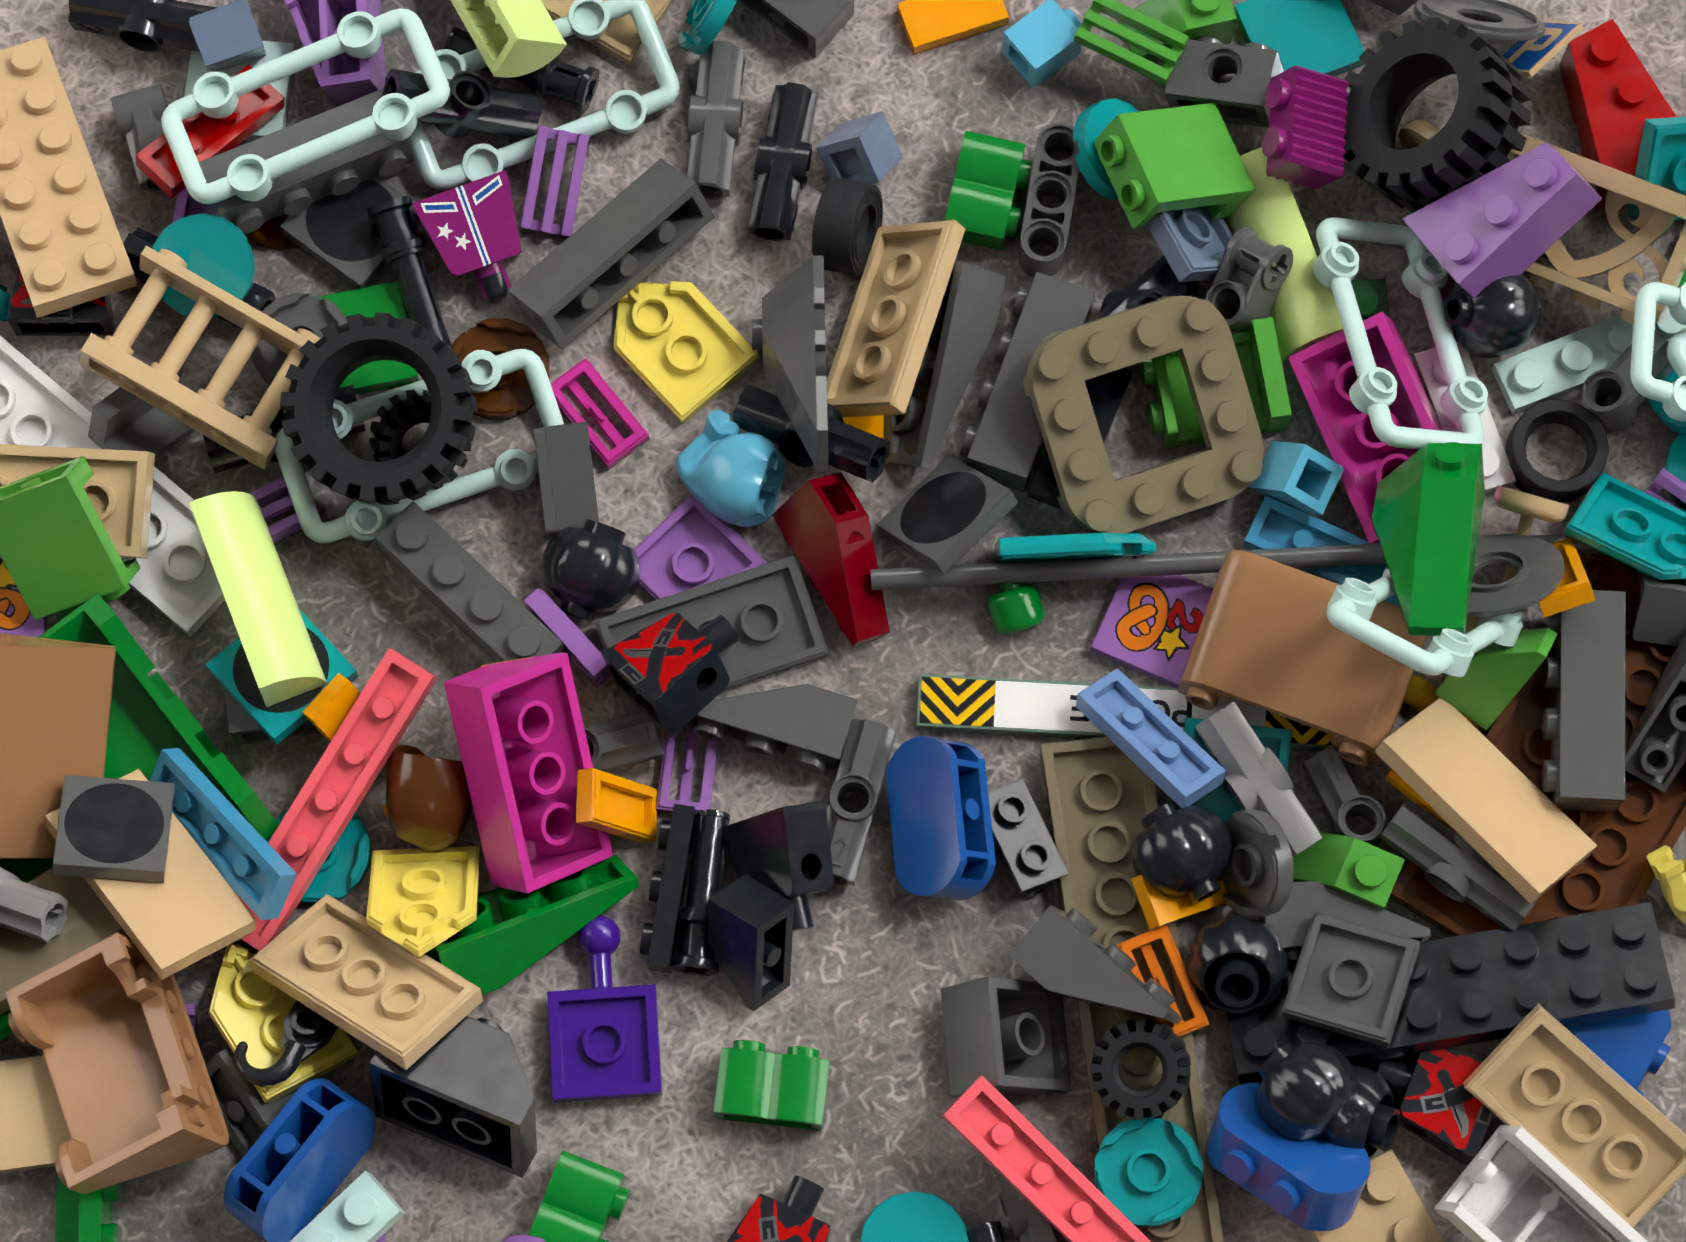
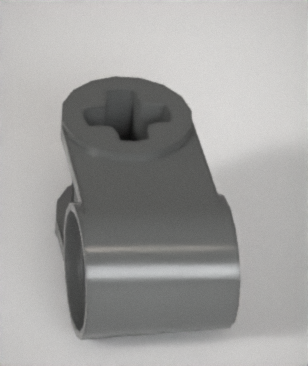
(1249, 278)

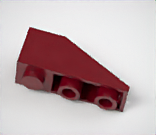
(837, 550)

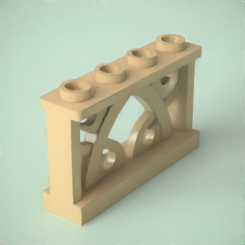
(1657, 212)

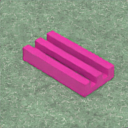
(623, 447)

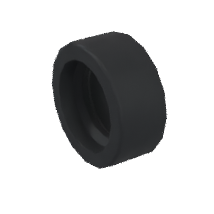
(1579, 420)

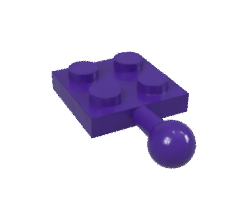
(604, 1035)

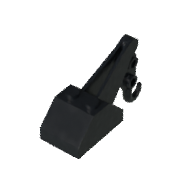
(458, 1093)

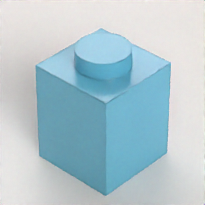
(1042, 42)
(1298, 476)

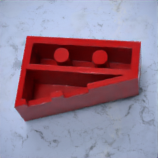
(1609, 98)

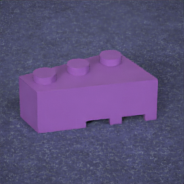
(341, 76)
(1504, 217)

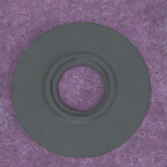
(1509, 20)
(1538, 575)

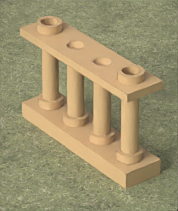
(159, 382)

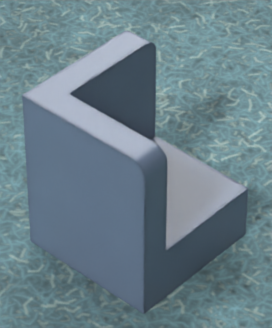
(227, 36)
(860, 149)

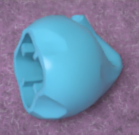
(732, 472)

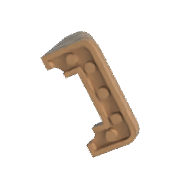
(1276, 650)
(119, 1065)

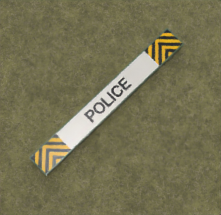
(1051, 709)

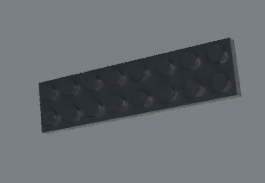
(1488, 982)

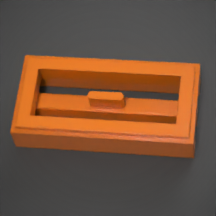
(1144, 943)

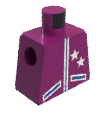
(474, 230)

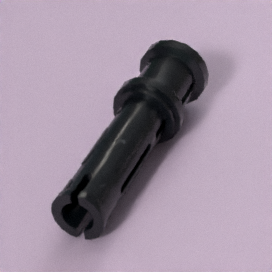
(553, 79)
(405, 252)
(705, 879)

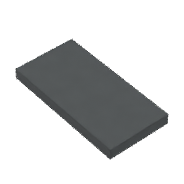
(762, 604)

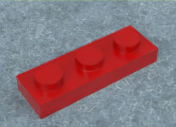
(210, 136)

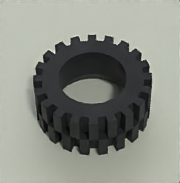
(1470, 142)
(327, 366)

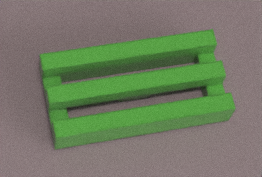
(1140, 22)

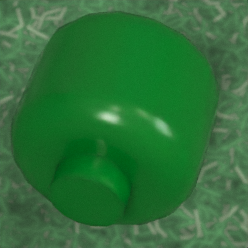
(1015, 608)

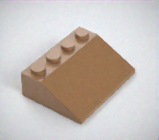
(50, 727)

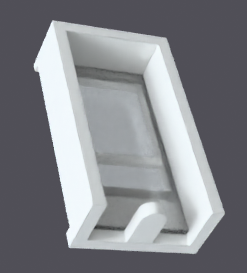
(1527, 1195)

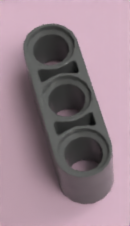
(1045, 223)

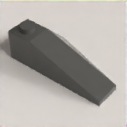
(795, 353)
(952, 354)

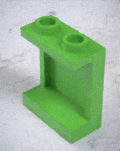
(1173, 162)
(1262, 368)
(58, 542)

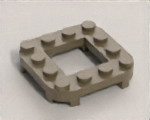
(1073, 437)

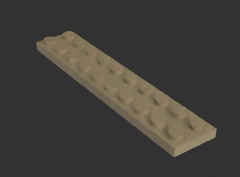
(1095, 815)

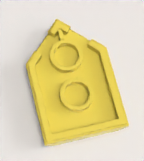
(679, 345)
(423, 894)
(255, 1013)

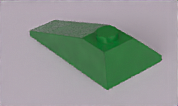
(1430, 533)
(522, 927)

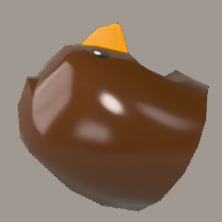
(426, 798)

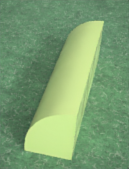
(511, 34)
(1304, 306)
(258, 595)

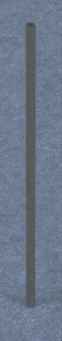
(1132, 566)

